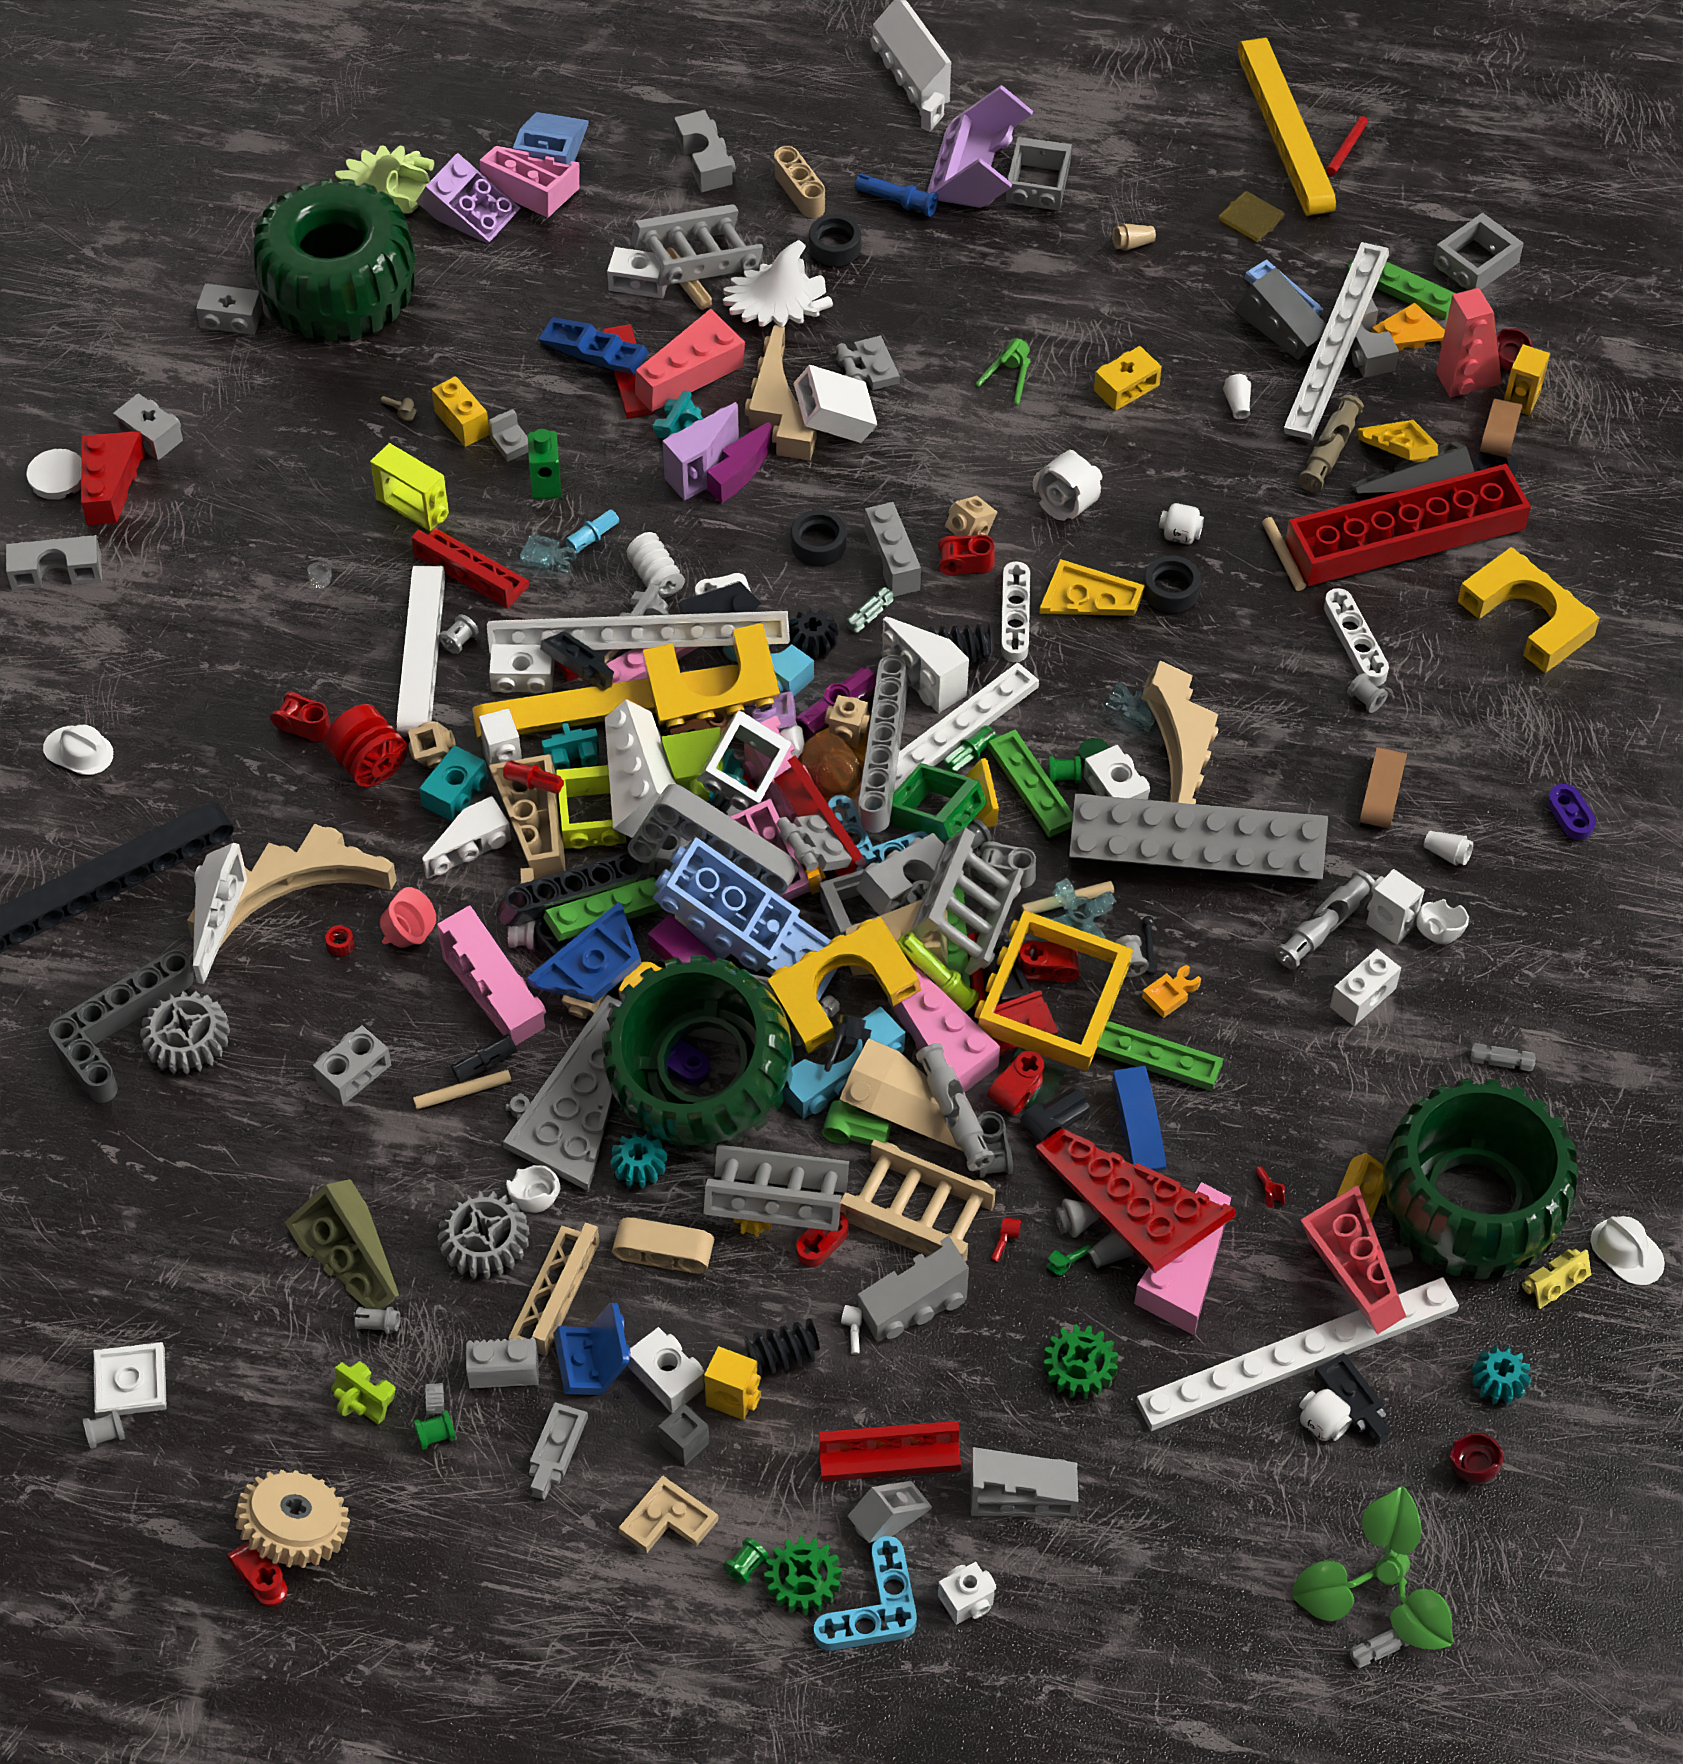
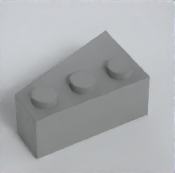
(917, 1293)
(1022, 1485)

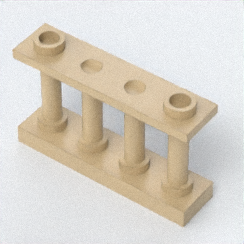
(902, 1230)

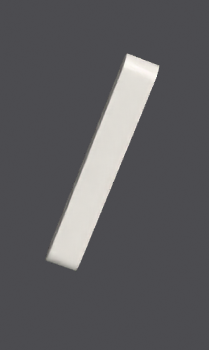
(421, 648)

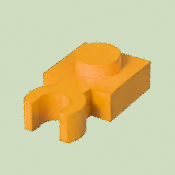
(1168, 993)

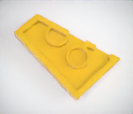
(1402, 439)
(1090, 592)

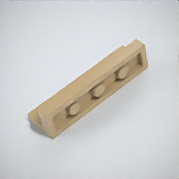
(561, 1292)

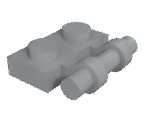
(874, 359)
(814, 842)

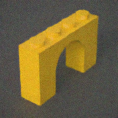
(1517, 578)
(677, 702)
(866, 947)

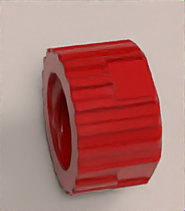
(338, 932)

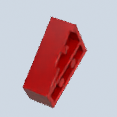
(106, 473)

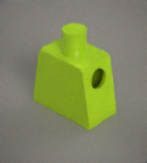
(688, 755)

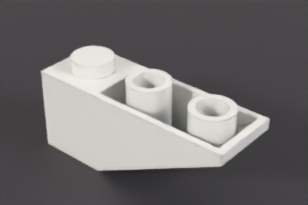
(469, 835)

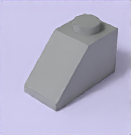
(888, 1510)

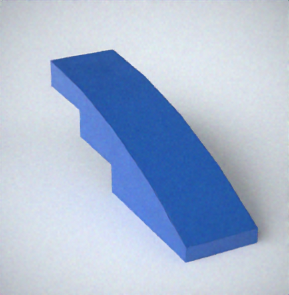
(593, 346)

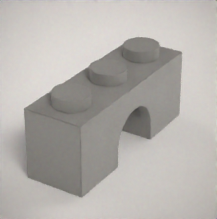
(710, 160)
(1373, 351)
(889, 538)
(31, 560)
(886, 883)

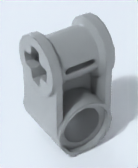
(1007, 860)

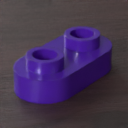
(1573, 814)
(679, 1062)

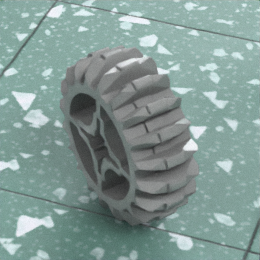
(170, 1046)
(472, 1250)

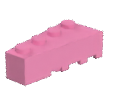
(936, 1019)

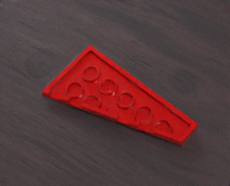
(1137, 1203)

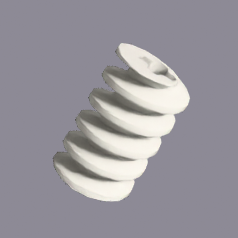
(654, 564)

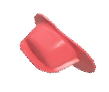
(408, 918)

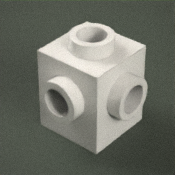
(967, 1592)

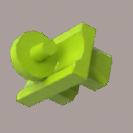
(359, 1395)

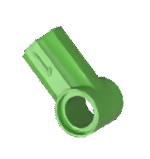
(847, 1123)

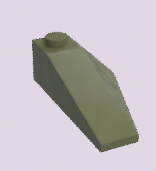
(342, 1237)

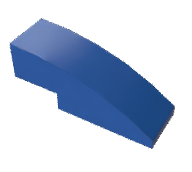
(1139, 1117)

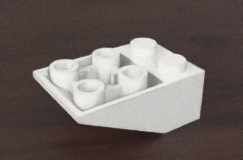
(933, 663)

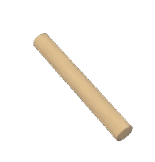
(1284, 554)
(1051, 902)
(462, 1089)

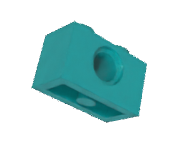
(439, 789)

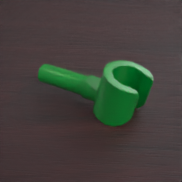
(1060, 1264)

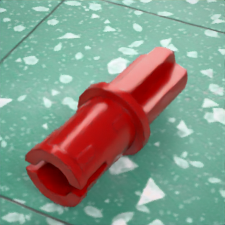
(532, 777)

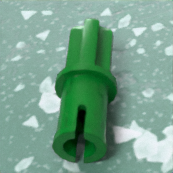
(969, 749)

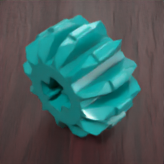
(638, 1160)
(1497, 1386)

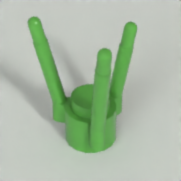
(1013, 356)

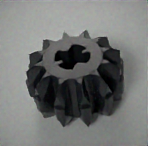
(813, 633)

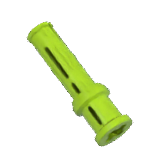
(947, 980)

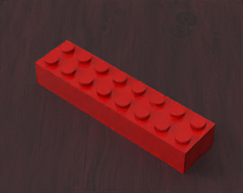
(1407, 524)

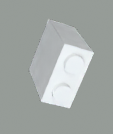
(835, 403)

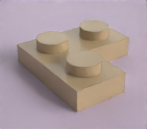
(667, 1507)

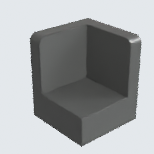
(684, 1434)

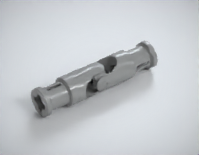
(1313, 932)
(953, 1103)

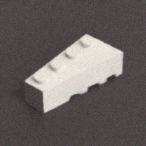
(635, 765)

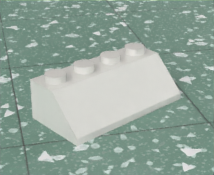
(911, 53)

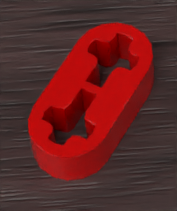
(826, 1245)

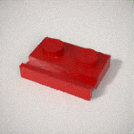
(1029, 1011)

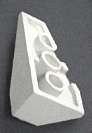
(217, 894)

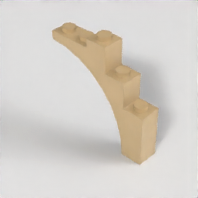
(318, 861)

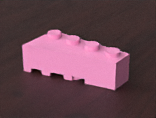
(490, 976)
(1180, 1287)

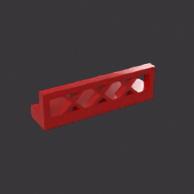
(469, 570)
(808, 800)
(889, 1451)

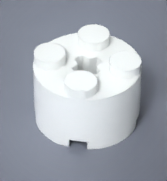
(1067, 485)

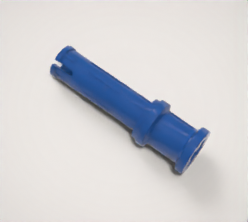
(907, 196)

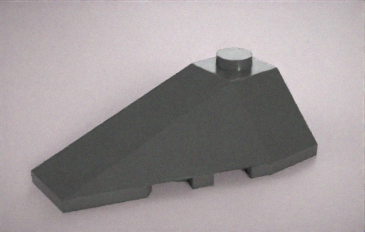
(1451, 462)

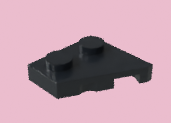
(726, 599)

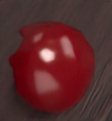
(1509, 345)
(1476, 1458)

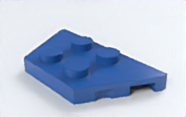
(592, 960)

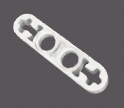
(1015, 611)
(1361, 635)

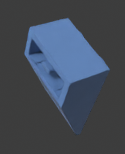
(551, 137)

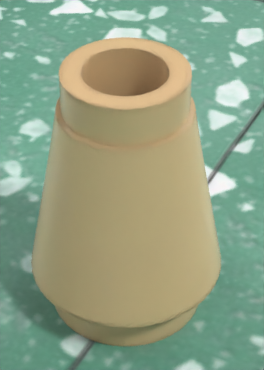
(1132, 236)

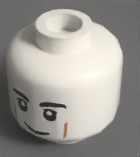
(1181, 523)
(1325, 1415)

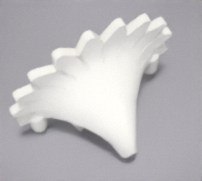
(777, 291)

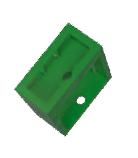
(964, 805)

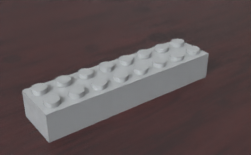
(1198, 836)

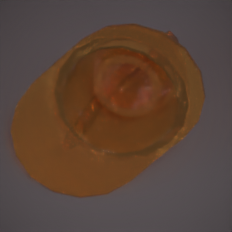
(832, 766)

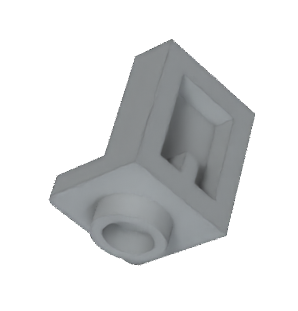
(508, 435)

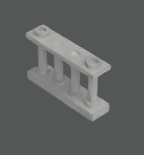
(690, 226)
(940, 896)
(776, 1204)

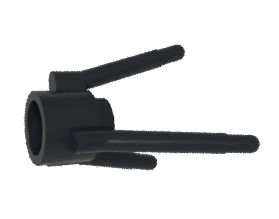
(849, 1031)

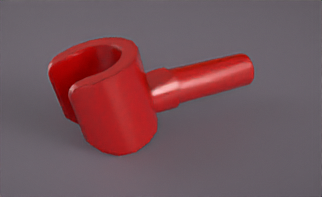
(1273, 1191)
(1009, 1229)

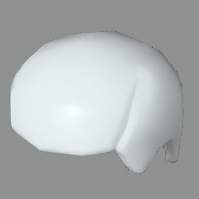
(1441, 922)
(534, 1188)

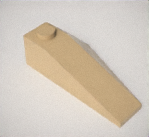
(895, 1090)

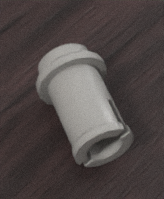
(378, 1319)

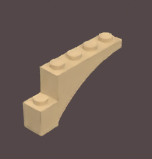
(775, 403)
(1184, 727)

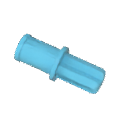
(591, 531)

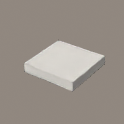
(129, 1379)

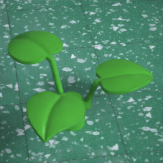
(1393, 1523)

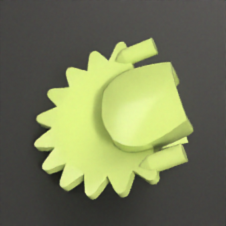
(391, 173)

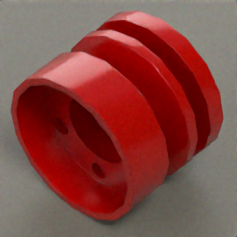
(365, 745)

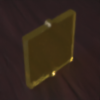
(1251, 216)

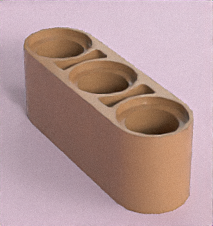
(1501, 428)
(1383, 787)

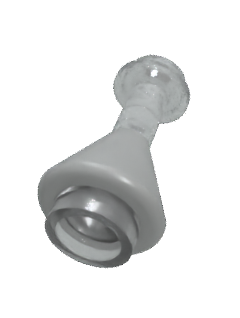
(1074, 1217)

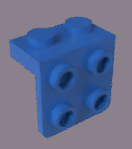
(594, 1354)

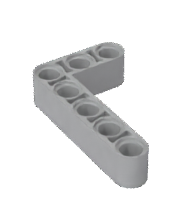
(693, 817)

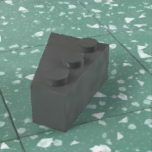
(1282, 314)

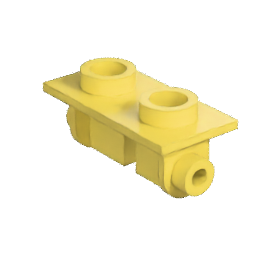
(1567, 1272)

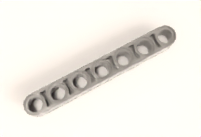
(883, 744)

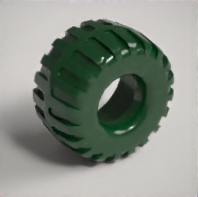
(341, 293)
(671, 1006)
(1490, 1130)

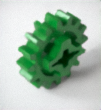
(1080, 1362)
(803, 1590)

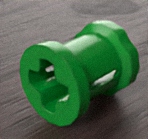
(1064, 769)
(434, 1430)
(746, 1561)

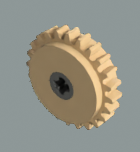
(292, 1518)

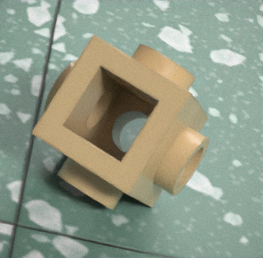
(970, 517)
(848, 719)
(423, 740)

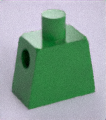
(544, 453)

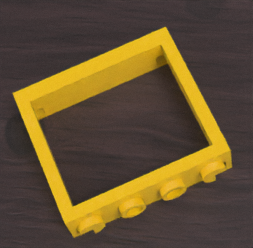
(1035, 1039)

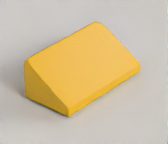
(989, 812)
(1368, 1175)

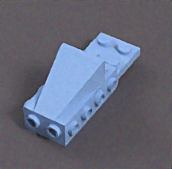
(735, 912)

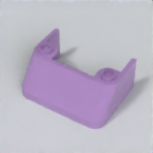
(968, 148)

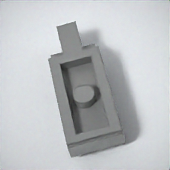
(555, 1447)

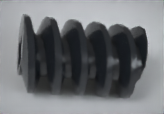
(969, 642)
(784, 1347)

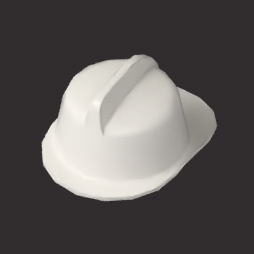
(79, 749)
(1628, 1250)

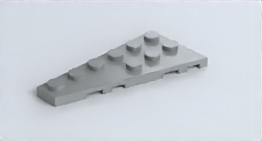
(571, 1109)

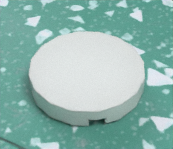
(55, 473)

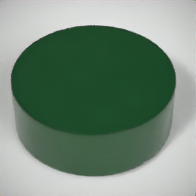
(1091, 747)

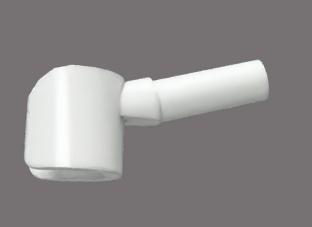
(853, 1317)

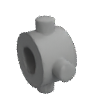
(518, 1105)

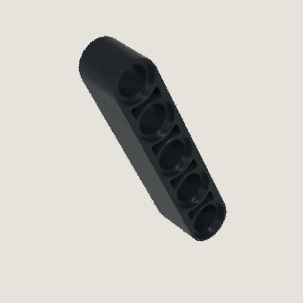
(554, 888)

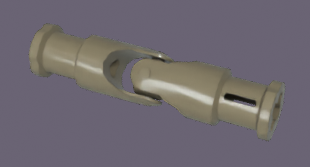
(1330, 443)

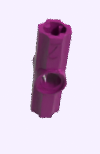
(858, 685)

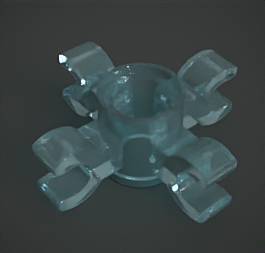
(1089, 909)

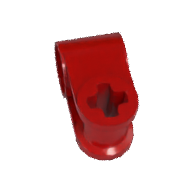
(968, 554)
(302, 717)
(1050, 961)
(1018, 1082)
(257, 1573)

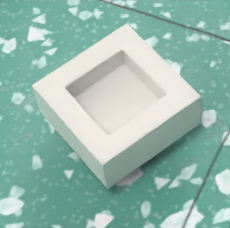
(932, 111)

